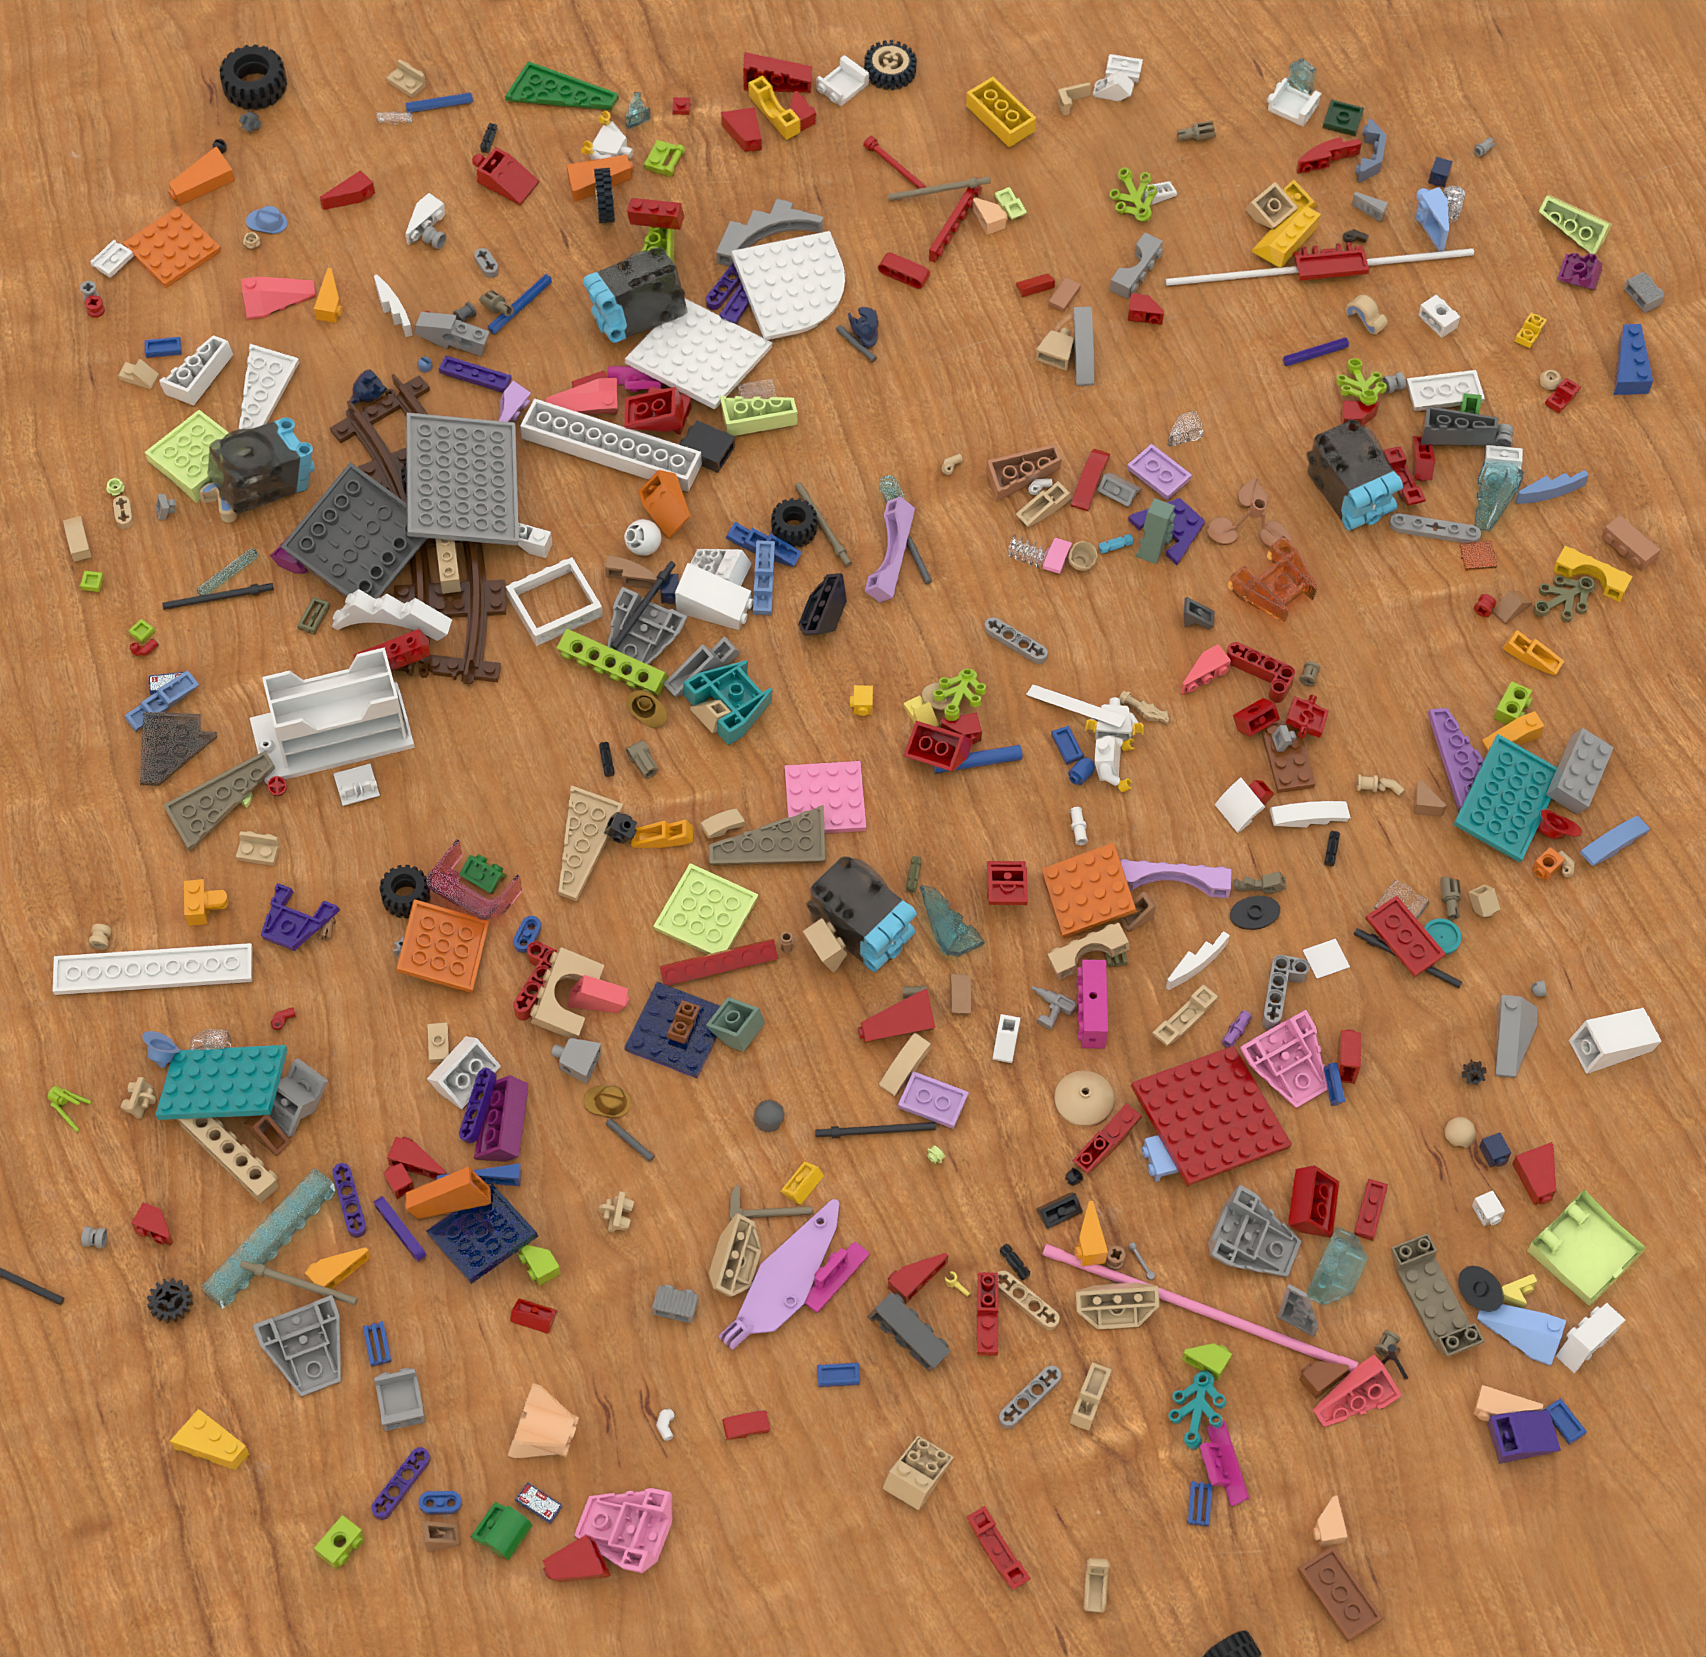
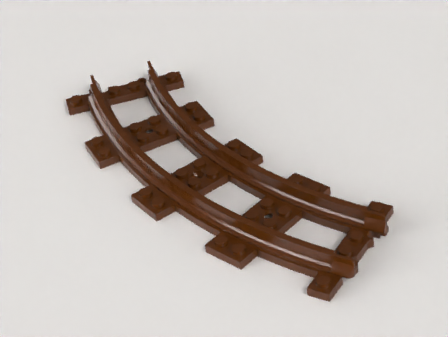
(477, 596)

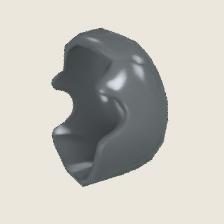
(769, 1115)

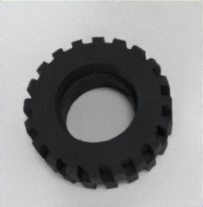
(251, 61)

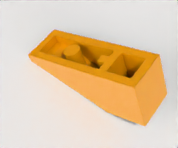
(328, 304)
(1519, 731)
(1091, 1243)
(334, 1269)

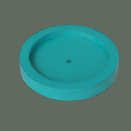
(1445, 934)

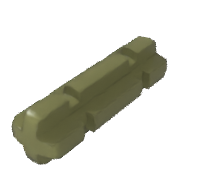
(913, 874)

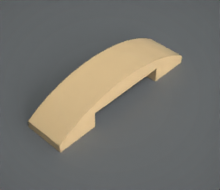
(1186, 1017)

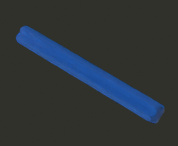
(520, 303)

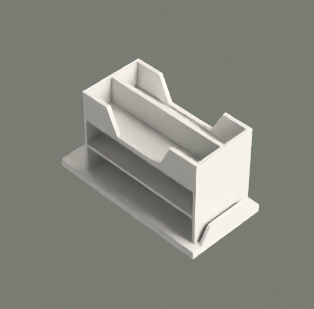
(332, 718)

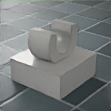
(164, 506)
(1283, 737)

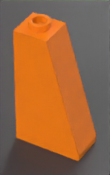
(582, 176)
(201, 178)
(448, 1194)

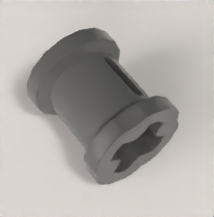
(465, 312)

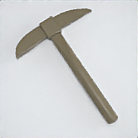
(735, 1208)

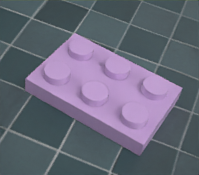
(1159, 471)
(933, 1100)

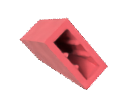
(598, 995)

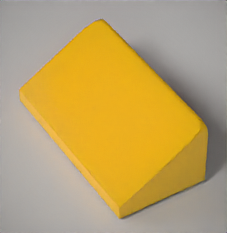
(1299, 196)
(802, 1182)

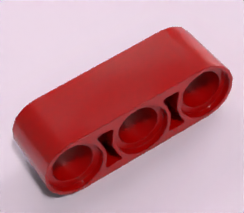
(904, 270)

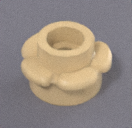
(251, 240)

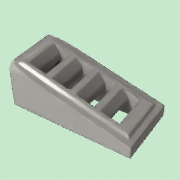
(1369, 205)

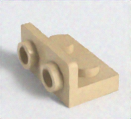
(407, 79)
(258, 848)

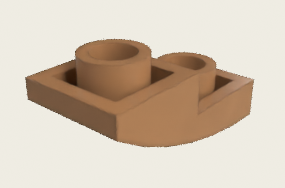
(960, 994)

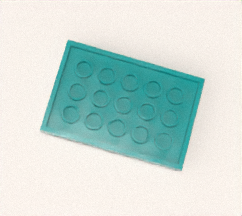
(1507, 798)
(222, 1082)

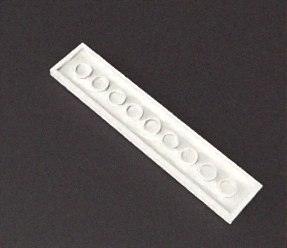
(152, 969)

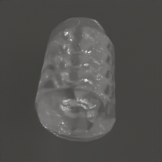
(1455, 201)
(1027, 552)

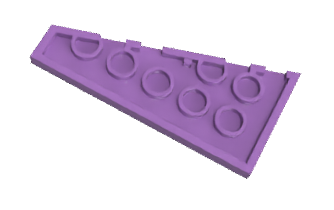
(1456, 753)

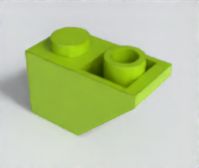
(540, 1263)

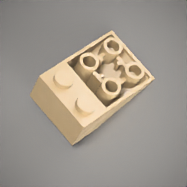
(917, 1472)

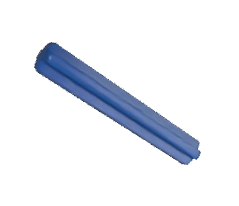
(439, 102)

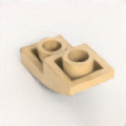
(720, 823)

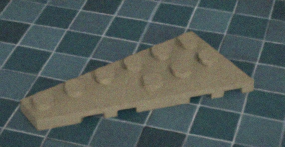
(212, 801)
(784, 841)

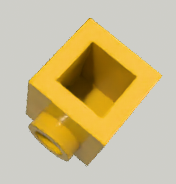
(862, 700)

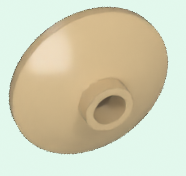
(927, 696)

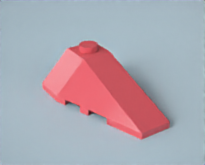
(269, 294)
(589, 398)
(1361, 1390)

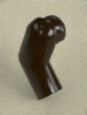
(1354, 235)

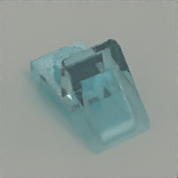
(637, 113)

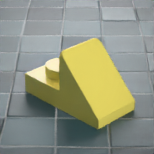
(920, 711)
(1514, 1291)

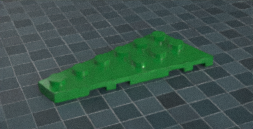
(550, 87)

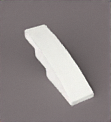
(391, 303)
(1309, 813)
(1193, 964)

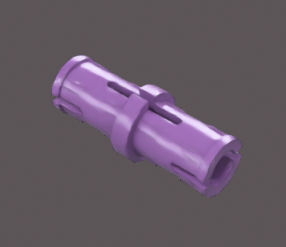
(1236, 1029)

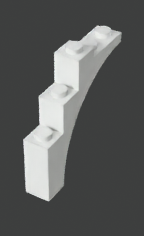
(388, 610)

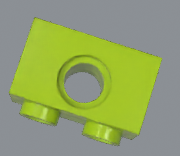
(341, 1530)

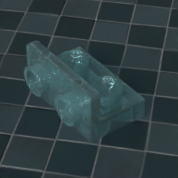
(1302, 75)

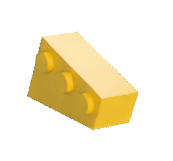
(209, 1441)

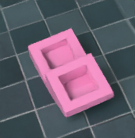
(1057, 555)

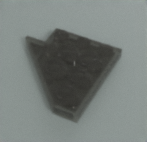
(169, 743)

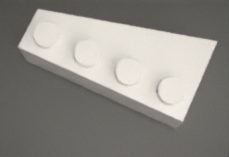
(198, 371)

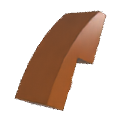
(683, 1022)

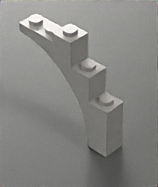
(762, 224)

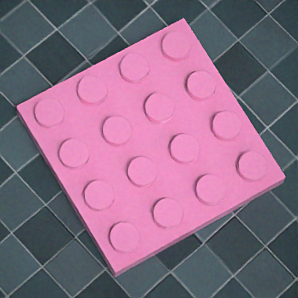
(832, 785)

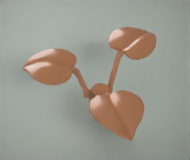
(1255, 497)

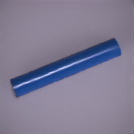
(988, 757)

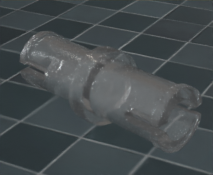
(394, 117)

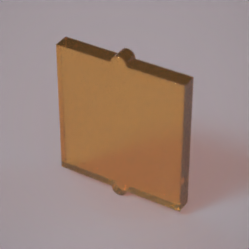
(1478, 555)

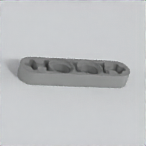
(1013, 643)
(1031, 1398)

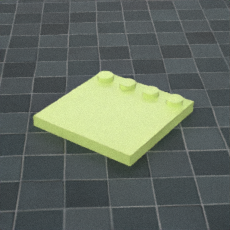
(705, 911)

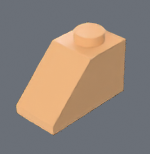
(989, 215)
(1330, 1525)

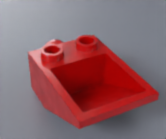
(504, 175)

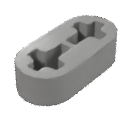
(490, 261)

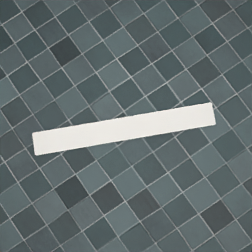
(1076, 705)

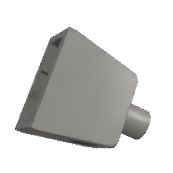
(578, 1058)

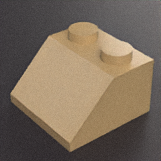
(1271, 207)
(826, 944)

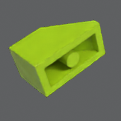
(1208, 1358)

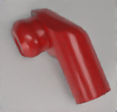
(280, 1018)

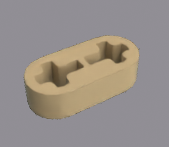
(127, 511)

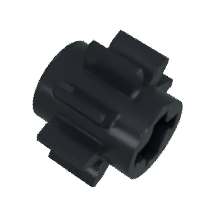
(1474, 1072)

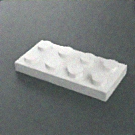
(1443, 389)

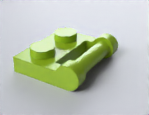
(659, 156)

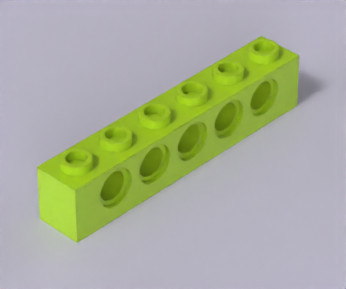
(572, 640)

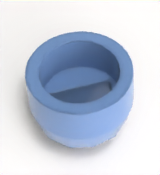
(422, 364)

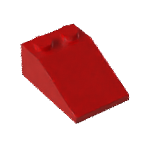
(655, 411)

